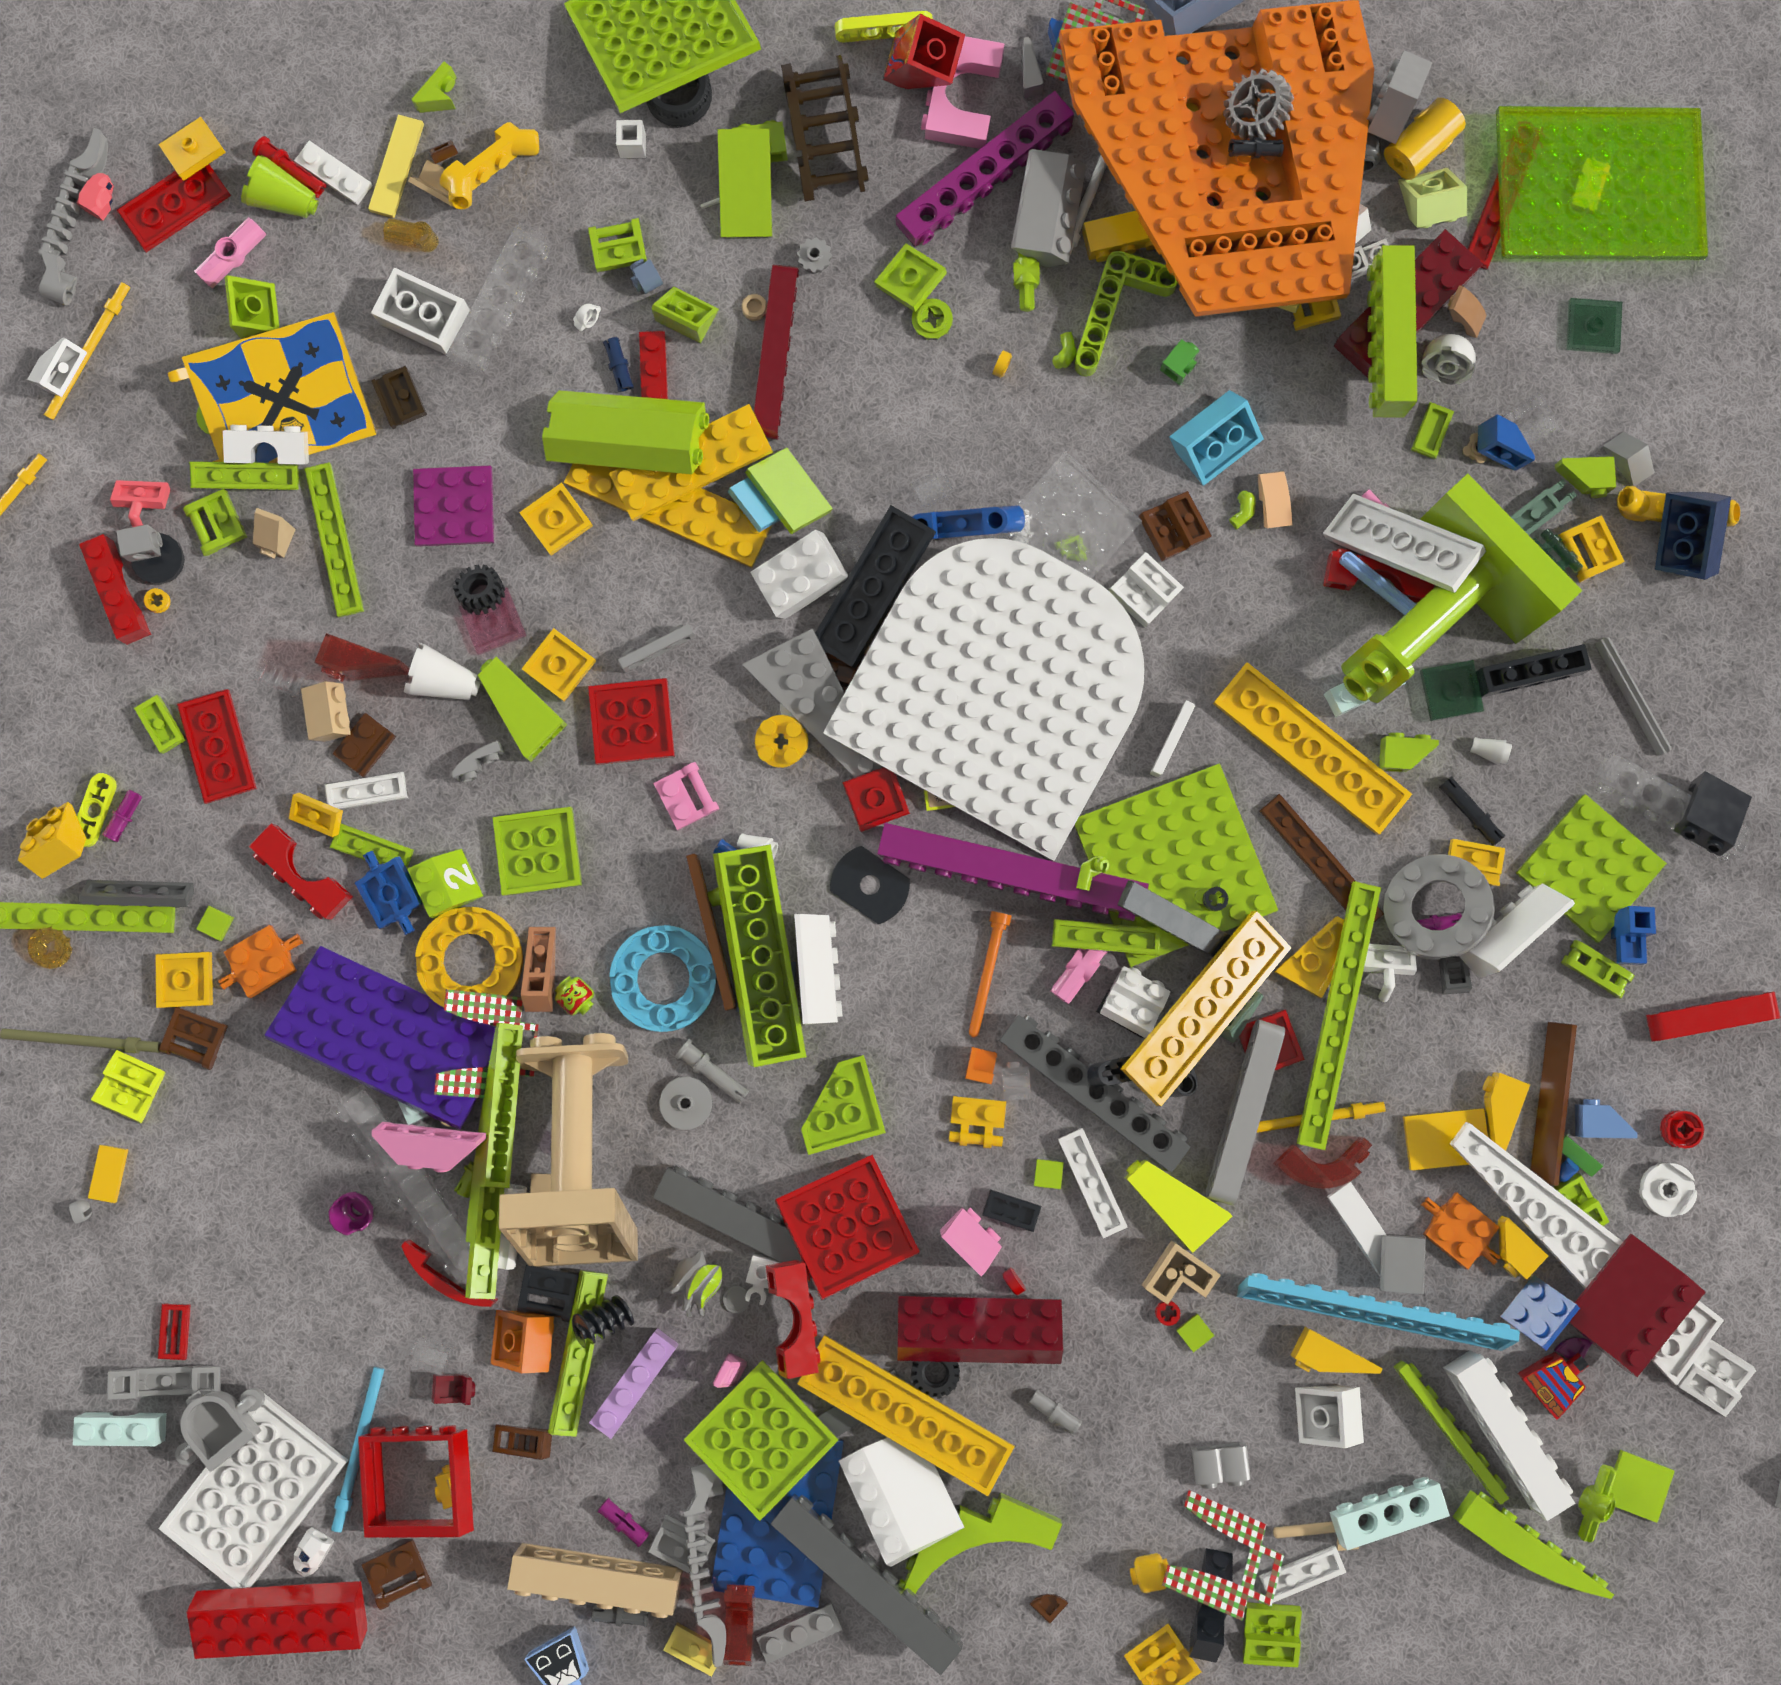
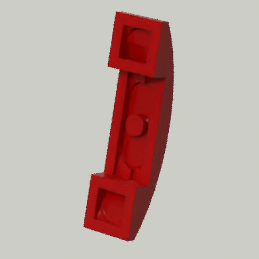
(418, 1257)

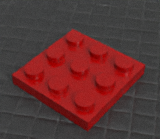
(631, 721)

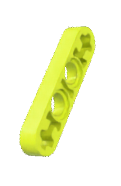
(856, 28)

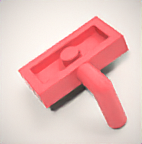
(138, 496)

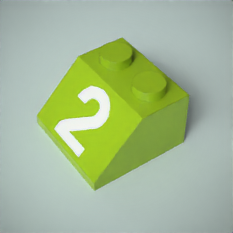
(445, 882)

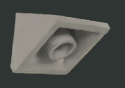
(1403, 1264)

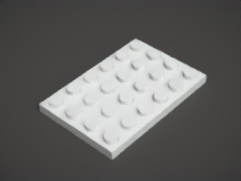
(254, 1499)

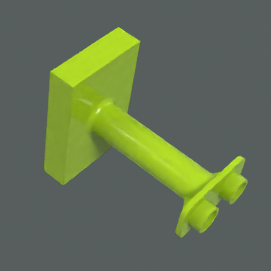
(1510, 583)

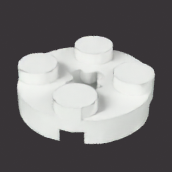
(1682, 1185)

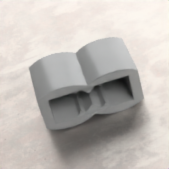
(1220, 1464)

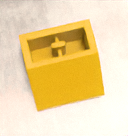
(52, 841)

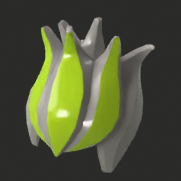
(695, 1283)

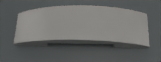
(162, 1381)

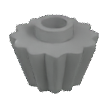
(814, 247)

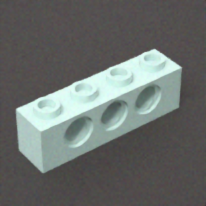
(1429, 1509)

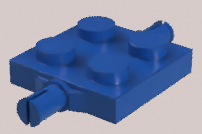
(389, 892)

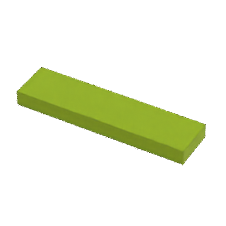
(244, 475)
(1106, 937)

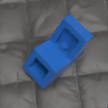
(1630, 931)

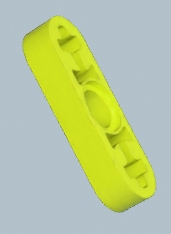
(88, 800)

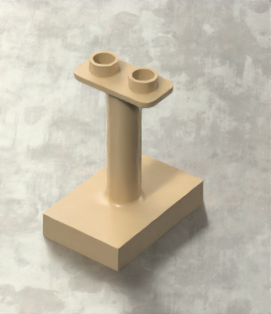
(573, 1219)

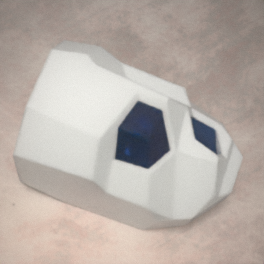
(311, 1552)

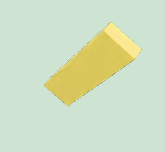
(396, 166)

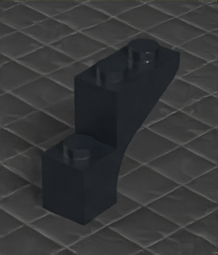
(1208, 1625)

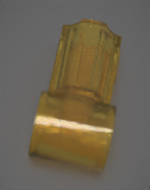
(409, 234)

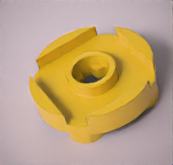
(770, 751)

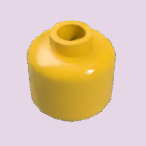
(1149, 1572)

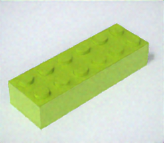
(1393, 331)

